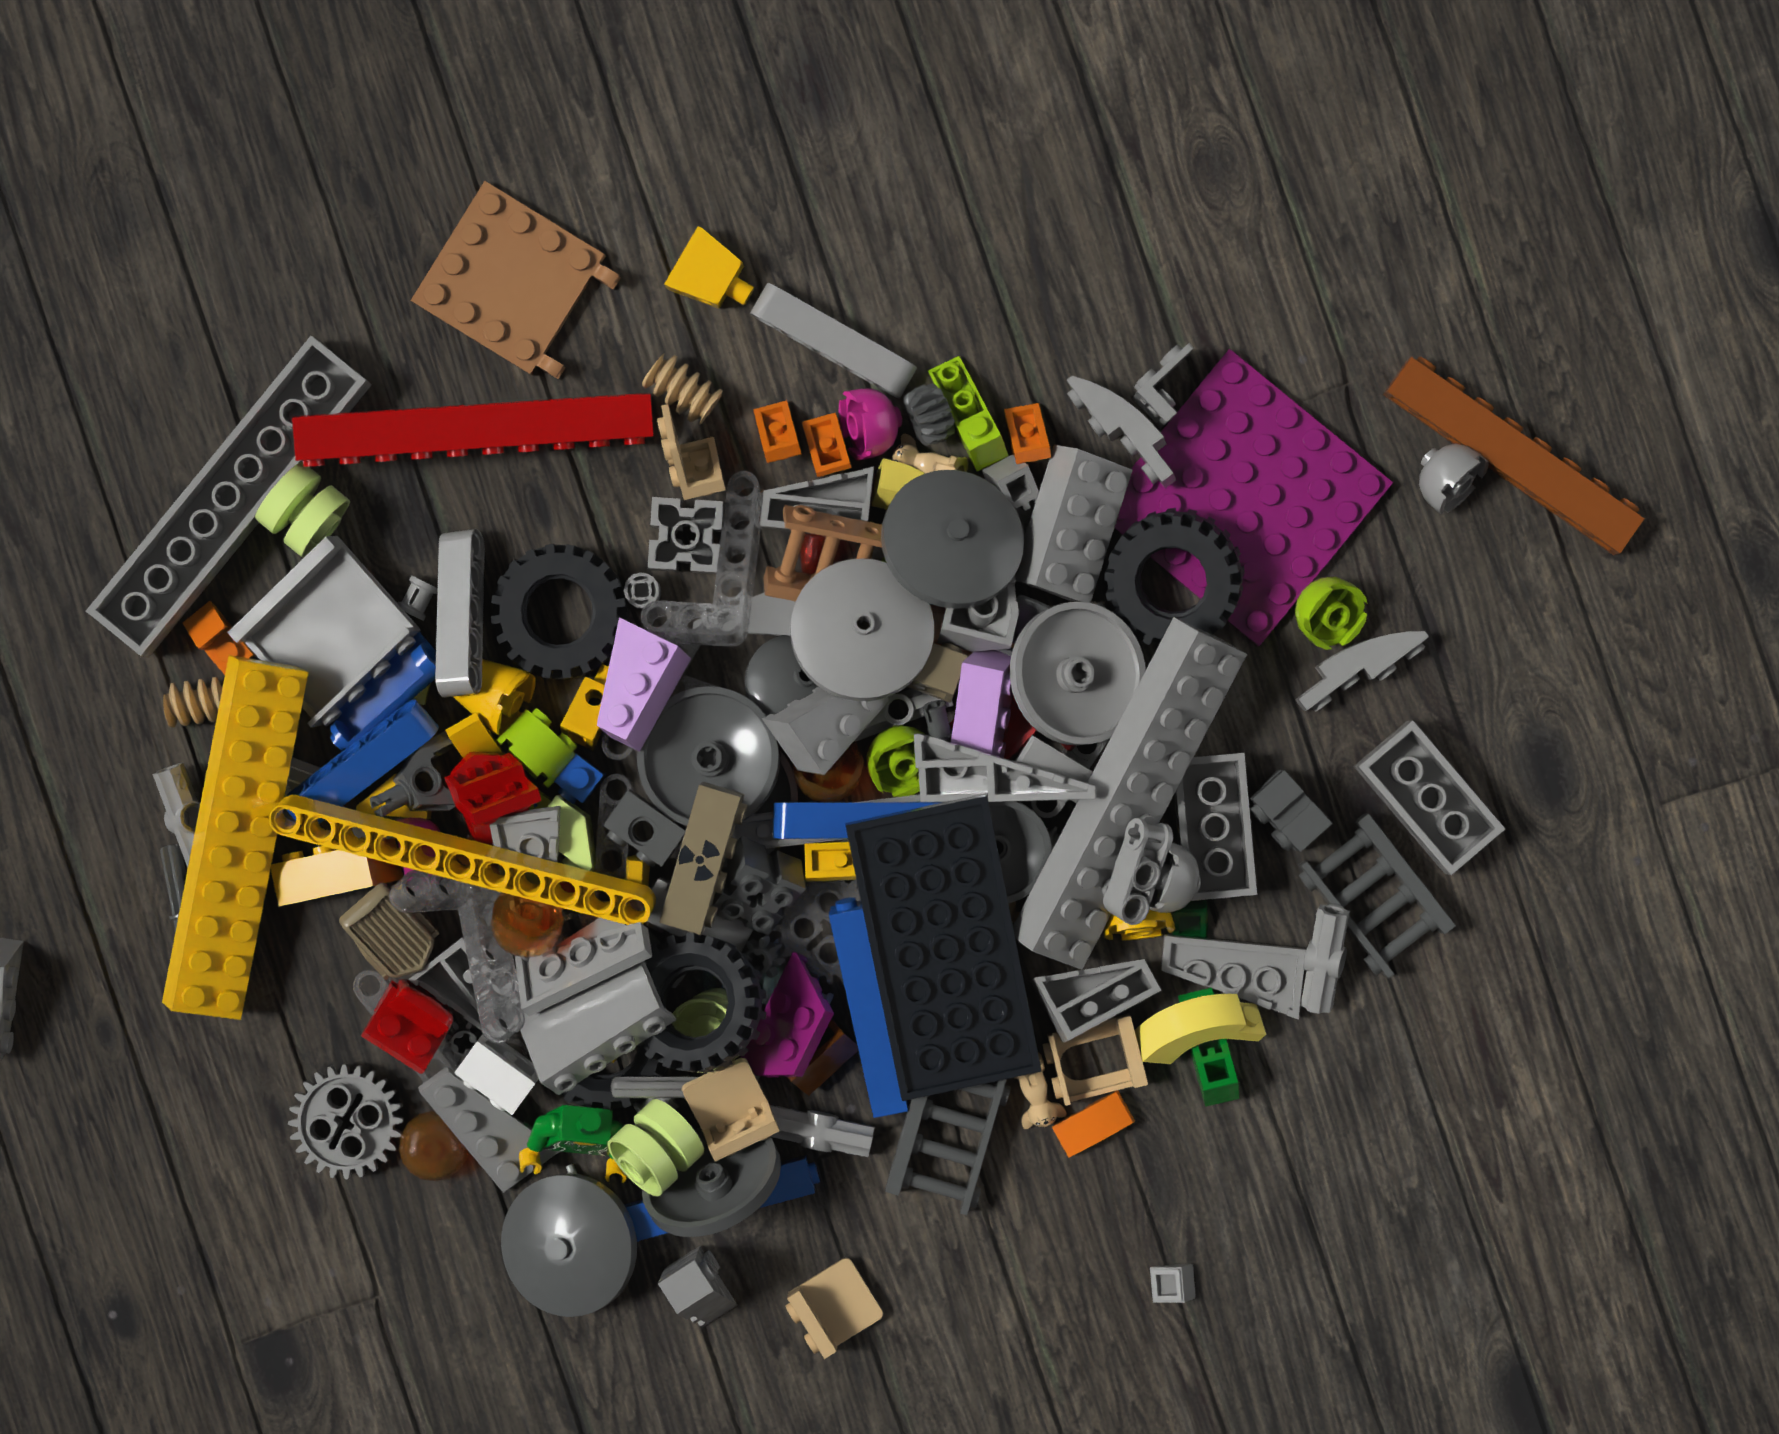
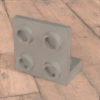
(1159, 404)

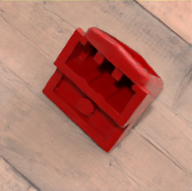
(488, 788)
(409, 1024)

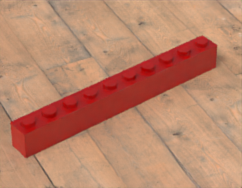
(472, 427)

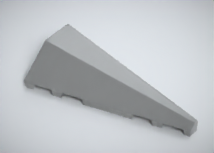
(960, 772)

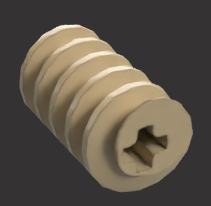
(681, 388)
(192, 703)

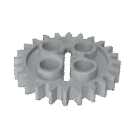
(319, 1105)

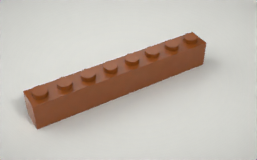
(1514, 456)

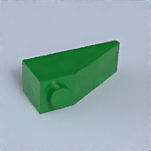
(1213, 1065)

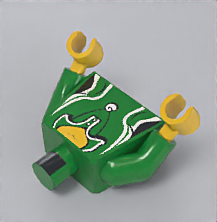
(573, 1131)

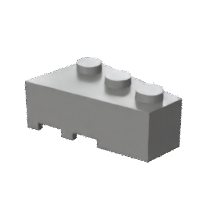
(1091, 996)

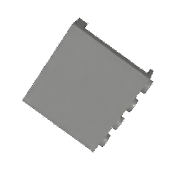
(330, 622)
(595, 1024)

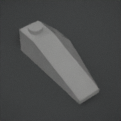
(983, 626)

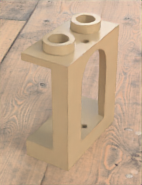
(1075, 1090)

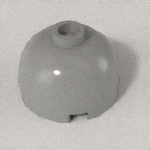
(1449, 475)
(1177, 881)

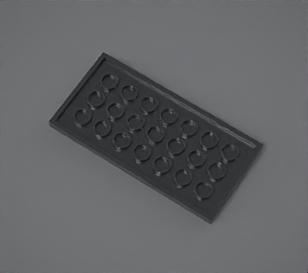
(943, 947)

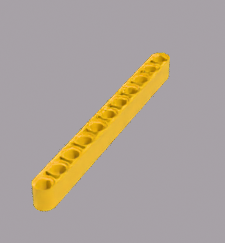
(446, 865)

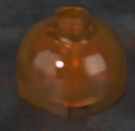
(837, 782)
(525, 925)
(431, 1148)

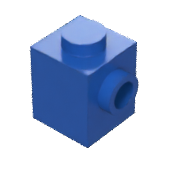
(579, 779)

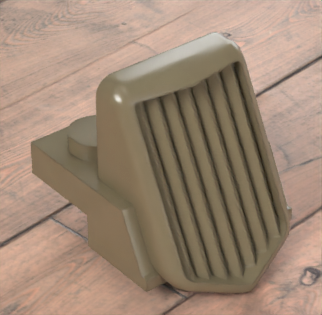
(387, 938)

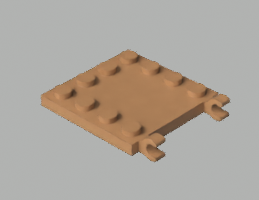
(510, 279)

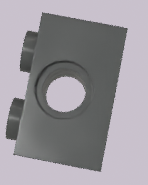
(632, 810)

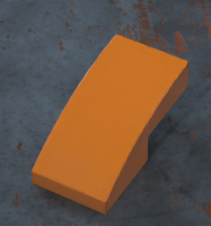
(1093, 1123)

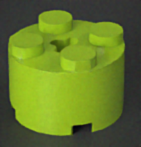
(538, 746)

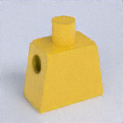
(708, 272)
(582, 717)

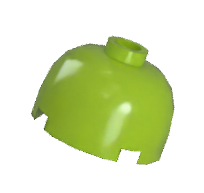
(1330, 612)
(893, 761)

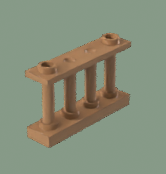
(784, 580)

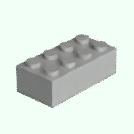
(1072, 523)
(1429, 797)
(1216, 825)

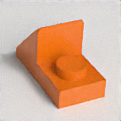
(777, 431)
(1027, 433)
(826, 444)
(209, 632)

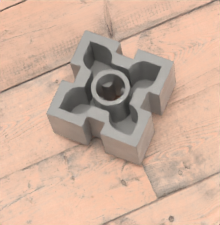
(672, 518)

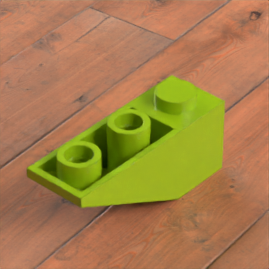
(970, 414)

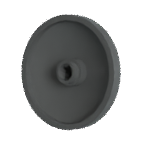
(952, 539)
(710, 739)
(716, 1193)
(569, 1245)

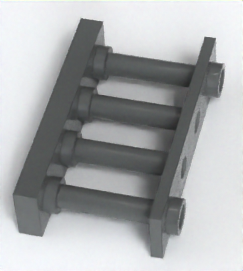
(1410, 891)
(913, 1142)

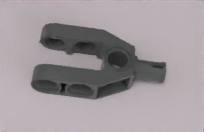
(405, 790)

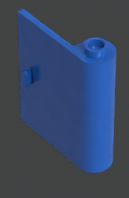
(386, 694)

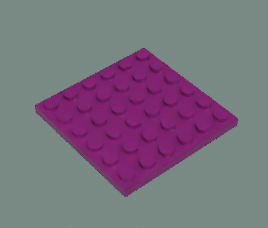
(1266, 478)

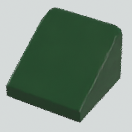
(1191, 920)

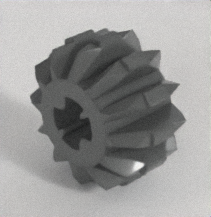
(929, 414)

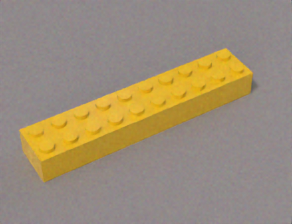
(234, 838)

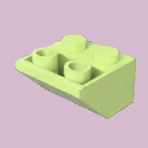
(575, 835)

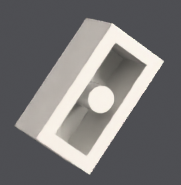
(498, 1074)

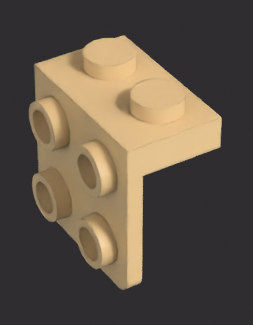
(695, 463)
(730, 1108)
(833, 1306)

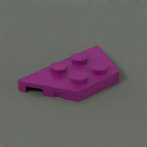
(792, 1024)

